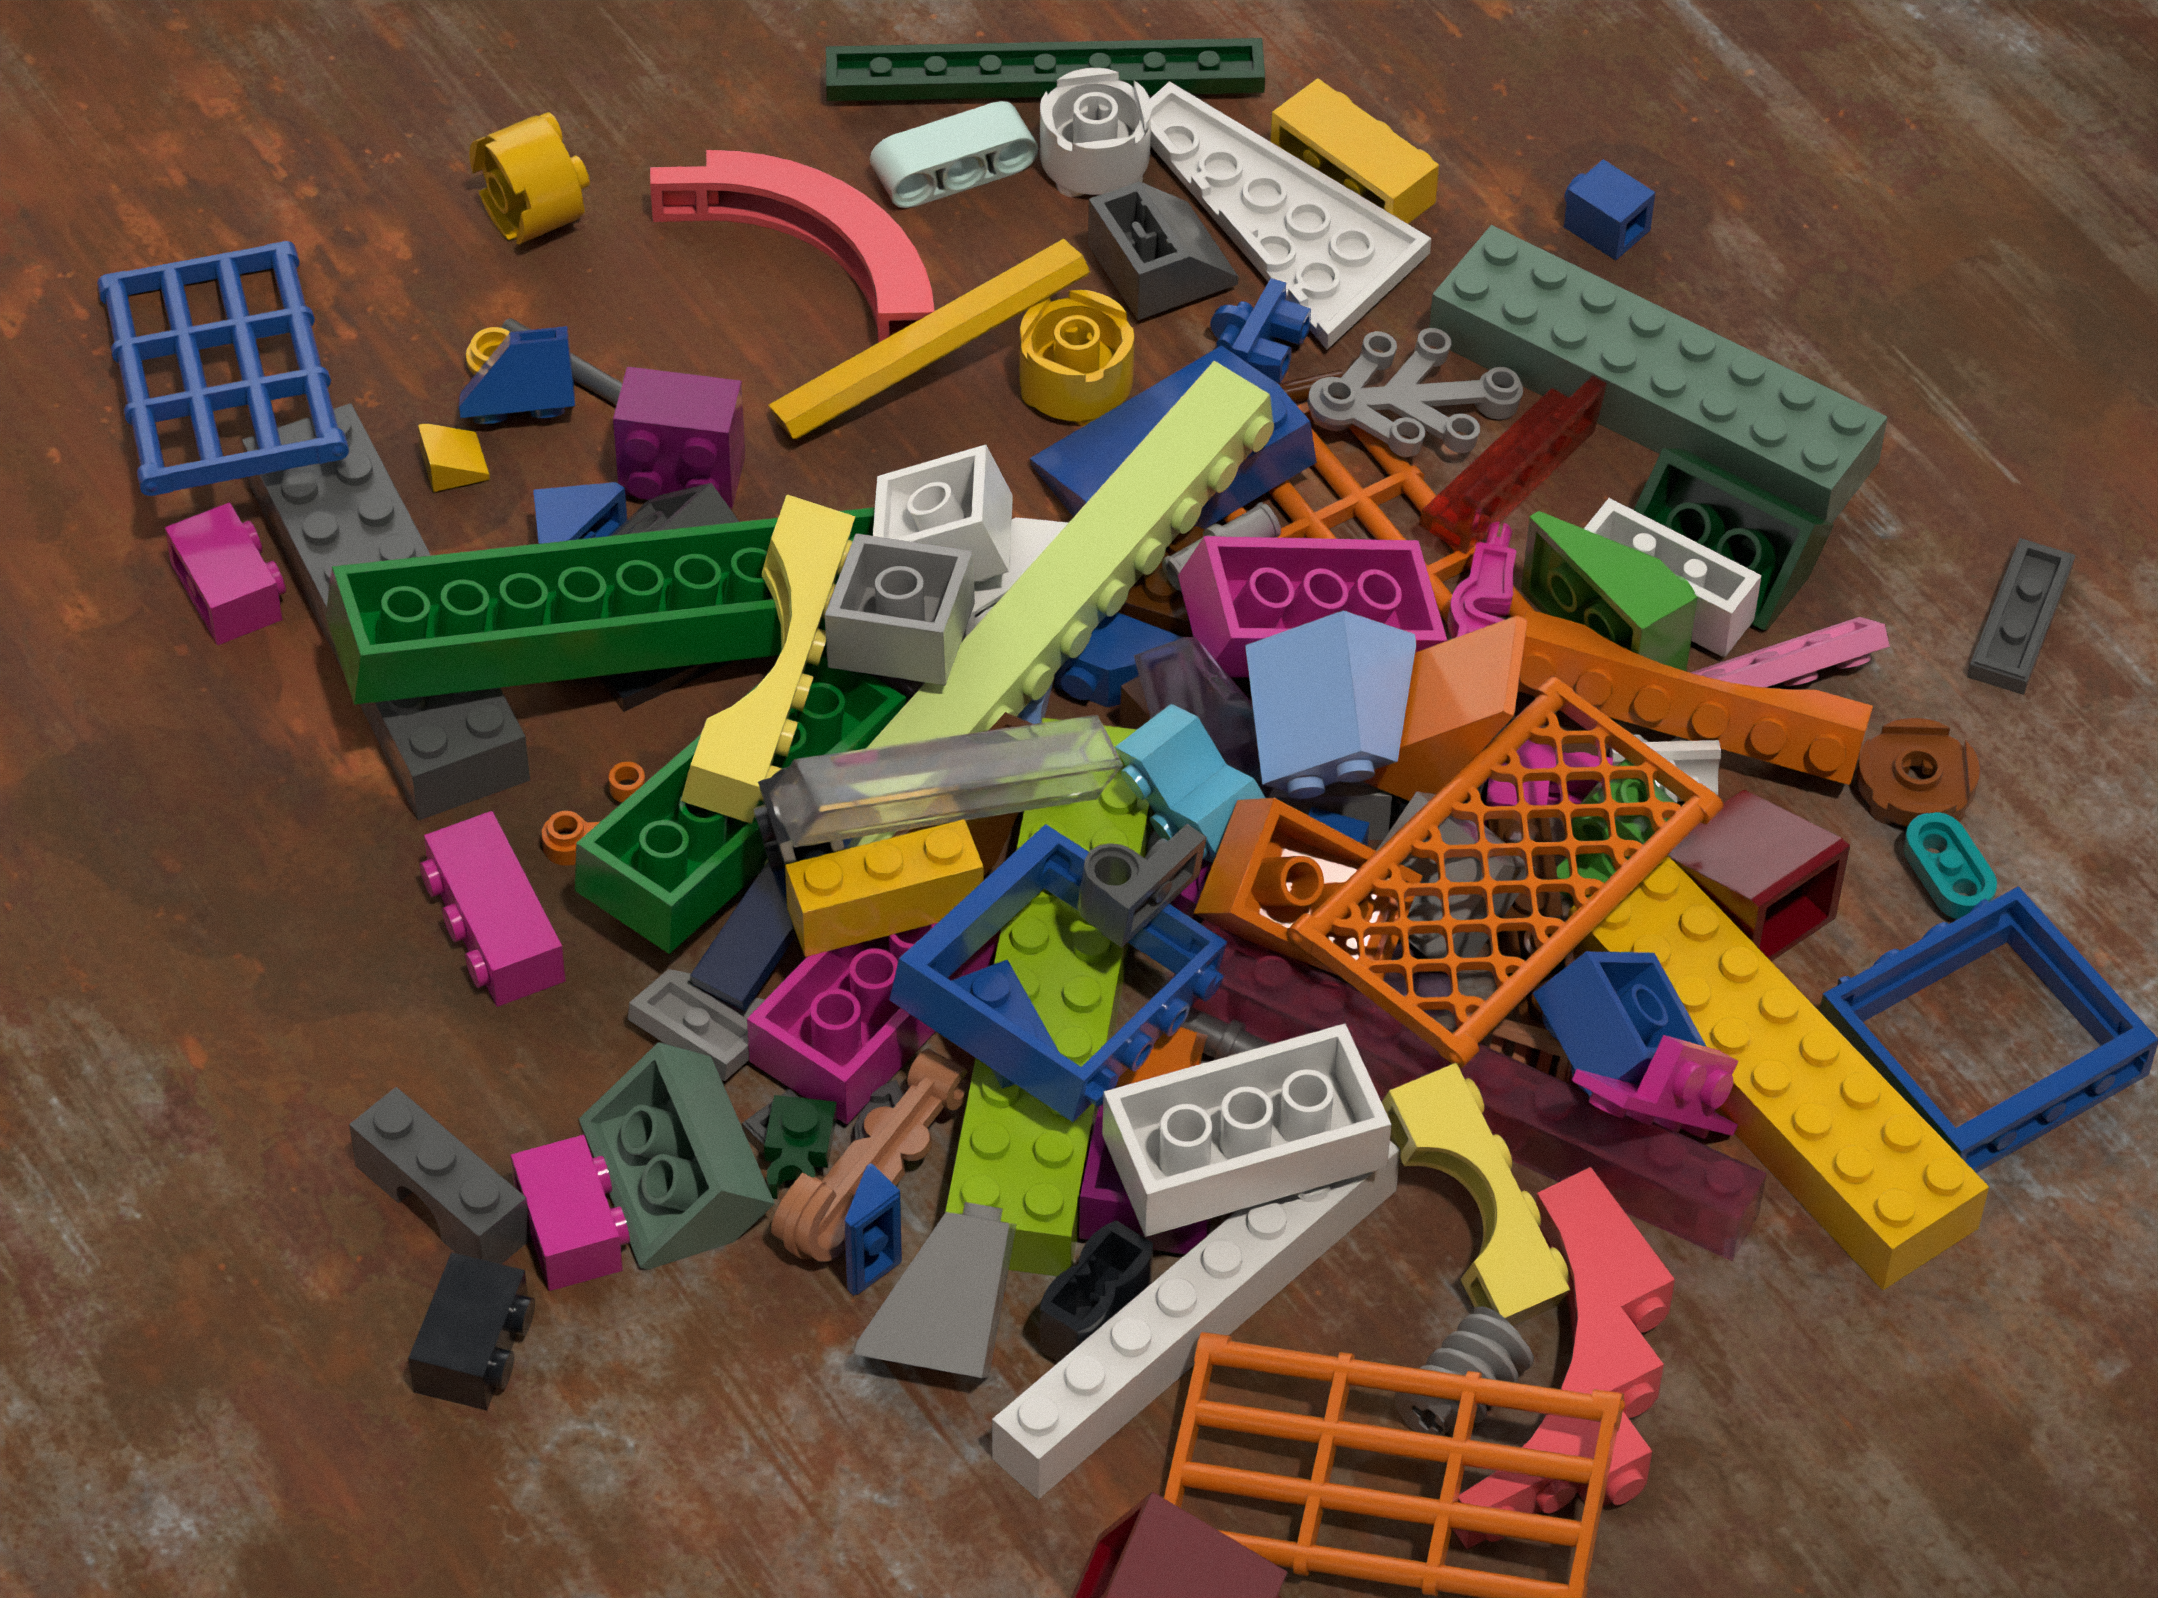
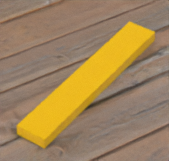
(929, 339)

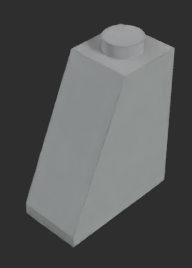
(948, 1298)

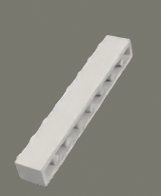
(1157, 1332)

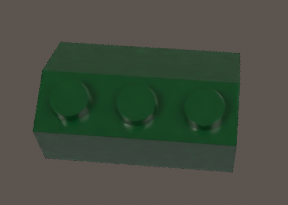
(1736, 523)

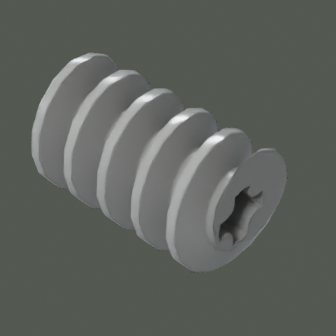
(1481, 1344)

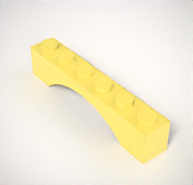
(743, 739)

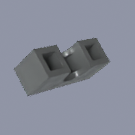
(414, 1153)

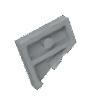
(694, 1020)

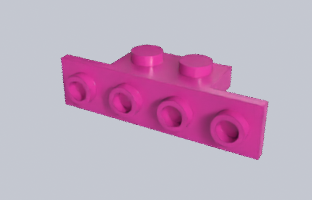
(1676, 1092)

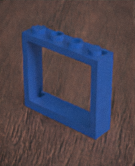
(1056, 865)
(2014, 919)

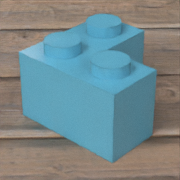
(1183, 777)

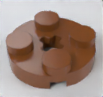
(1916, 742)

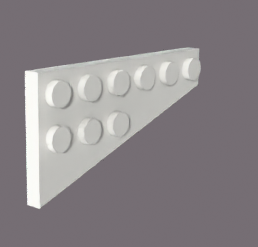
(1286, 215)

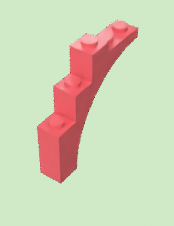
(1612, 1299)

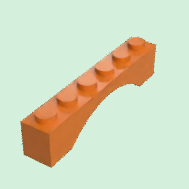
(1779, 726)

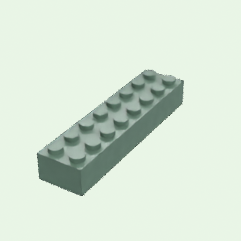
(1662, 373)

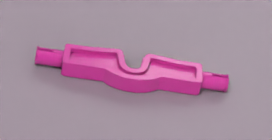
(1488, 588)

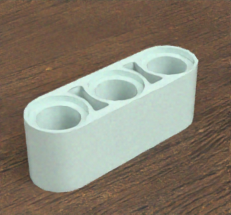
(953, 154)

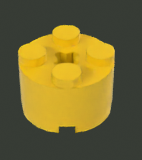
(529, 178)
(1076, 356)

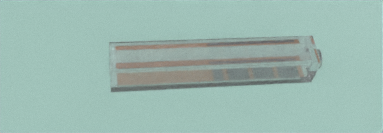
(944, 780)

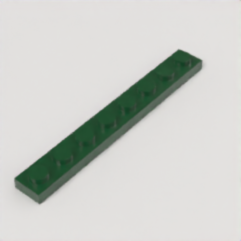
(1035, 67)

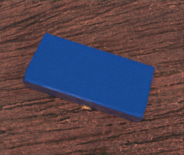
(872, 1231)

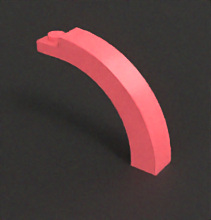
(811, 208)

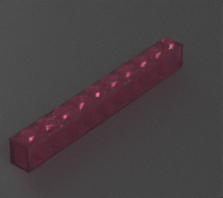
(1539, 1117)

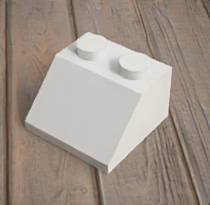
(951, 504)

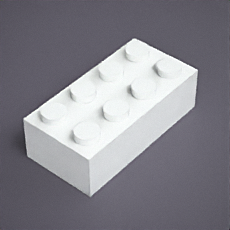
(1245, 1129)

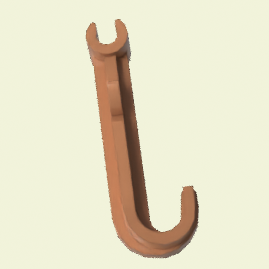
(815, 1211)

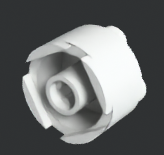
(1094, 132)

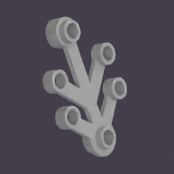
(1344, 401)

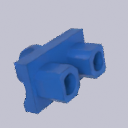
(1252, 331)

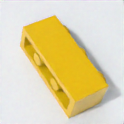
(1356, 150)
(881, 887)

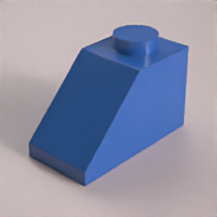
(1109, 659)

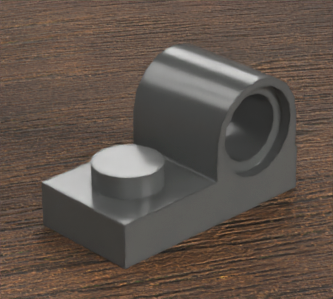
(1126, 891)

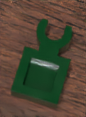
(798, 1138)

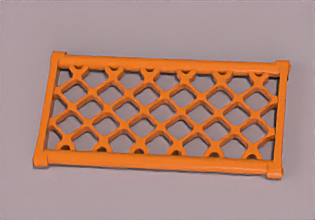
(1462, 1045)

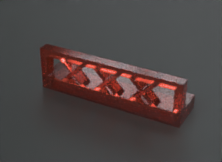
(1513, 465)

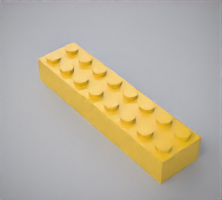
(1800, 1087)

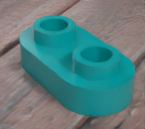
(1954, 870)

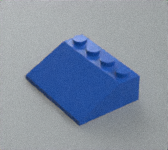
(1089, 456)

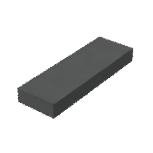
(2021, 616)

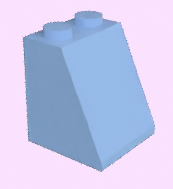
(1329, 701)

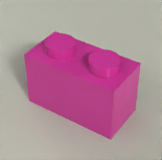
(225, 572)
(569, 1213)

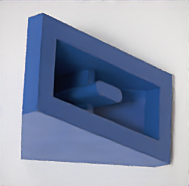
(579, 511)

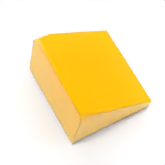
(451, 456)

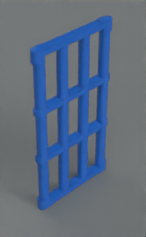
(198, 399)

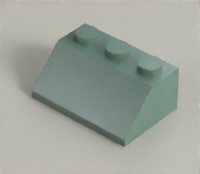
(676, 1157)

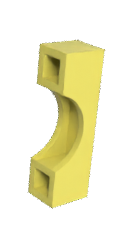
(1443, 1128)

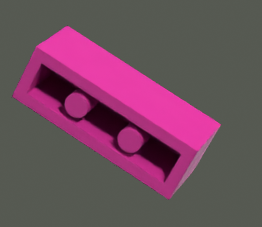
(492, 909)

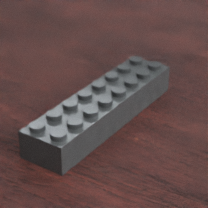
(350, 513)

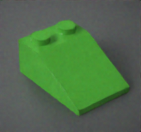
(1609, 589)

